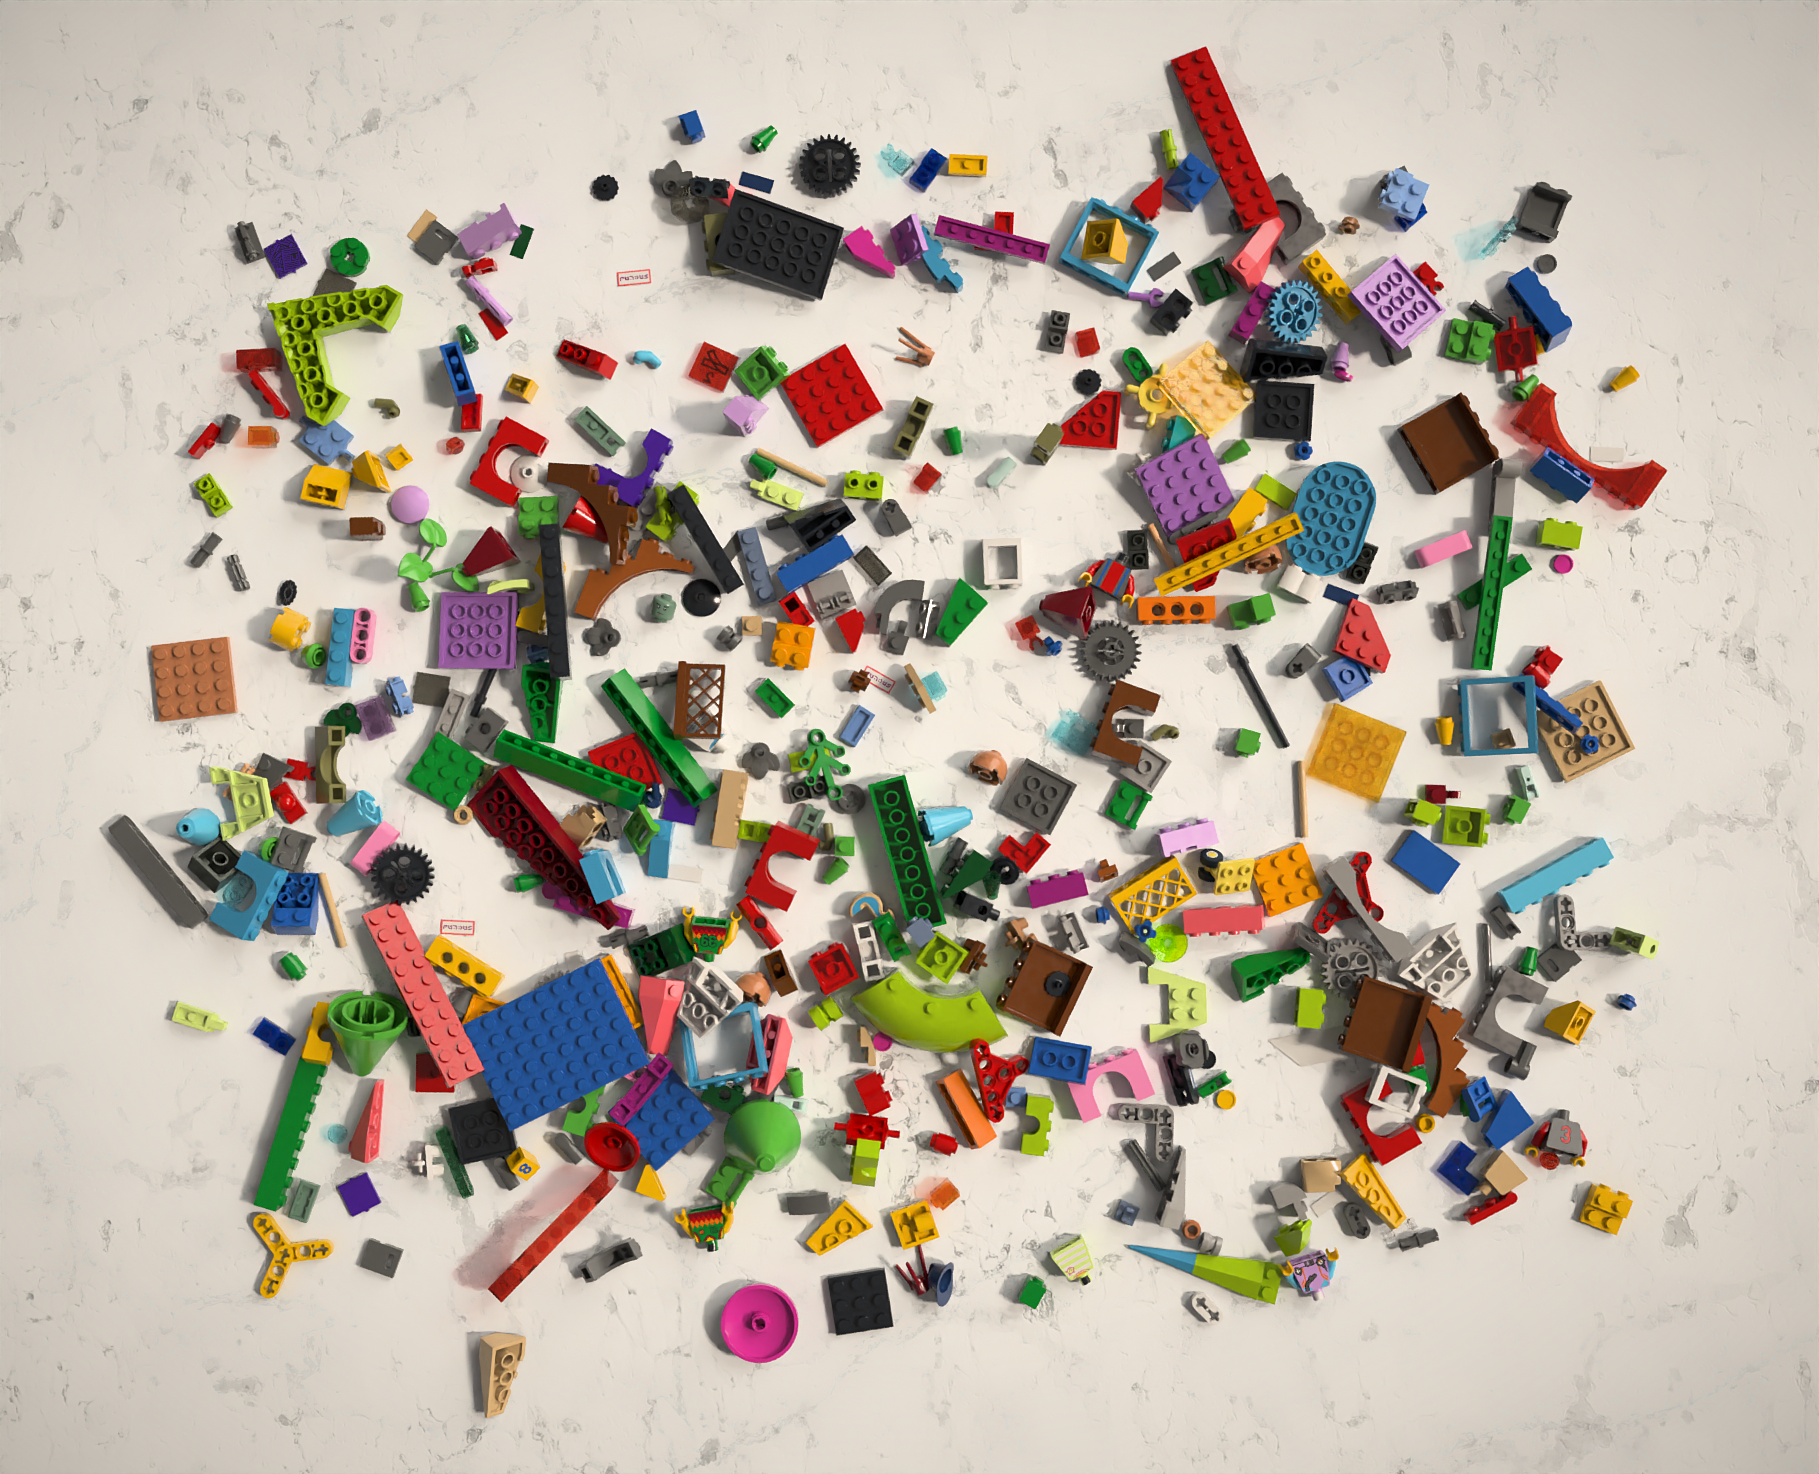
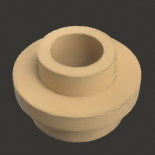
(457, 815)

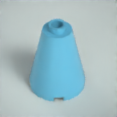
(355, 815)
(943, 822)
(199, 827)

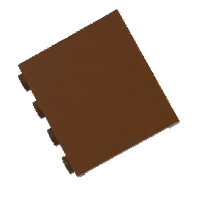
(1448, 443)
(1026, 989)
(1384, 1023)

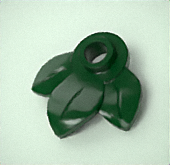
(338, 717)

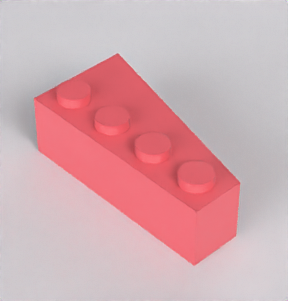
(1224, 920)

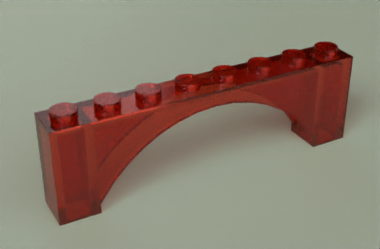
(1540, 424)
(553, 1235)

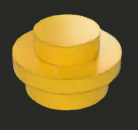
(1425, 1123)

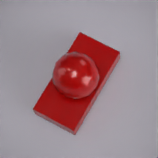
(288, 802)

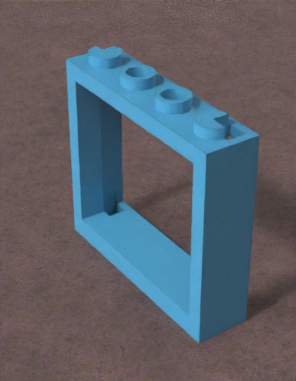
(1097, 275)
(1530, 711)
(690, 1057)

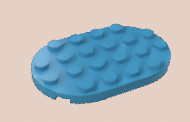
(1335, 514)

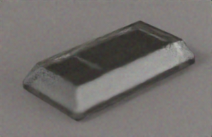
(872, 565)

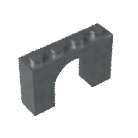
(1308, 231)
(1485, 1025)

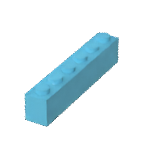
(1555, 875)

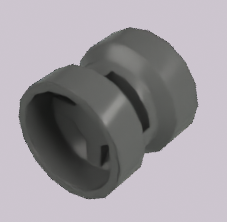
(729, 638)

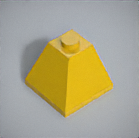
(1104, 242)
(370, 471)
(1570, 1020)

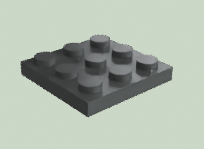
(1038, 796)

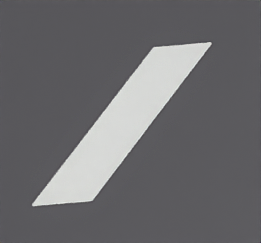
(1321, 1045)

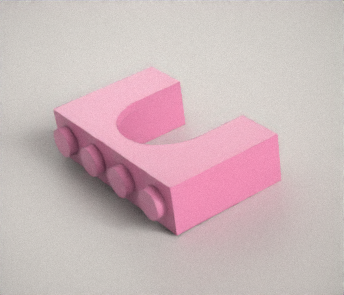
(1128, 1064)

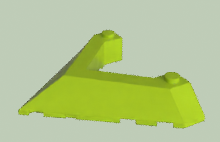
(304, 324)

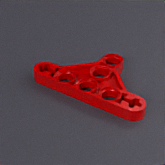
(1342, 912)
(997, 1084)

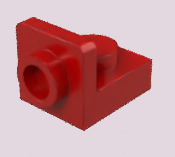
(1547, 659)

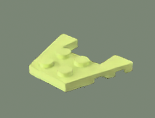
(250, 800)
(1185, 1004)

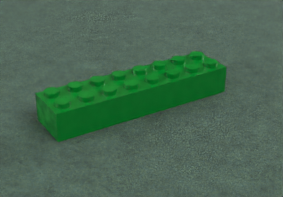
(906, 850)

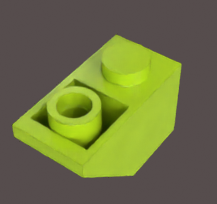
(1293, 1237)

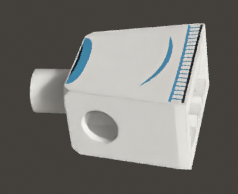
(709, 744)

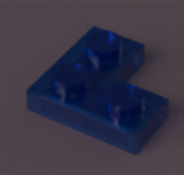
(1455, 1167)

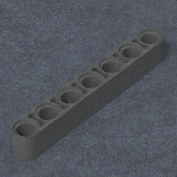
(158, 871)

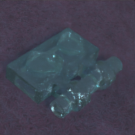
(1073, 738)

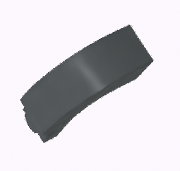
(894, 594)
(610, 1258)

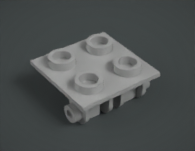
(831, 594)

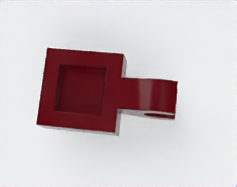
(1437, 794)

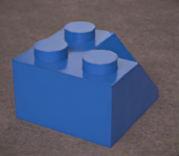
(1191, 182)

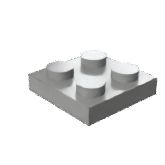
(1149, 769)

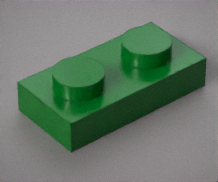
(774, 697)

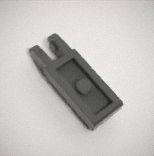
(1205, 521)

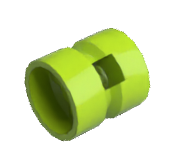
(825, 1013)

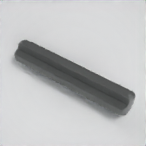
(1146, 1165)

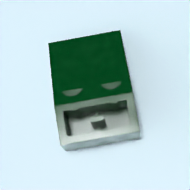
(971, 871)
(661, 951)

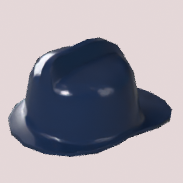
(941, 1281)

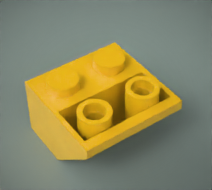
(326, 486)

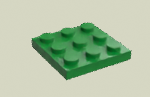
(446, 771)

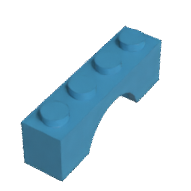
(339, 660)

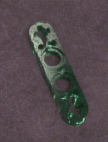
(451, 1155)

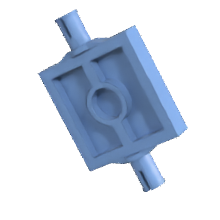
(326, 441)

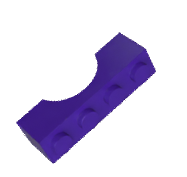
(657, 447)

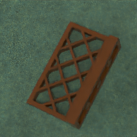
(682, 701)

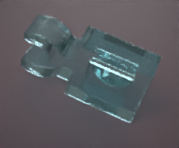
(898, 161)

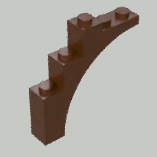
(603, 498)

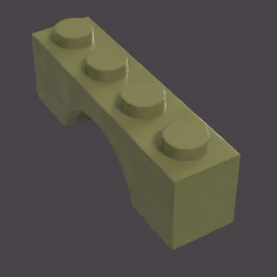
(1047, 443)
(328, 743)

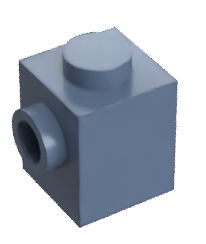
(920, 930)

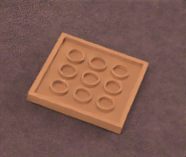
(194, 679)

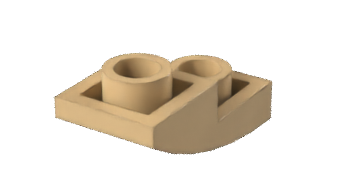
(866, 1041)

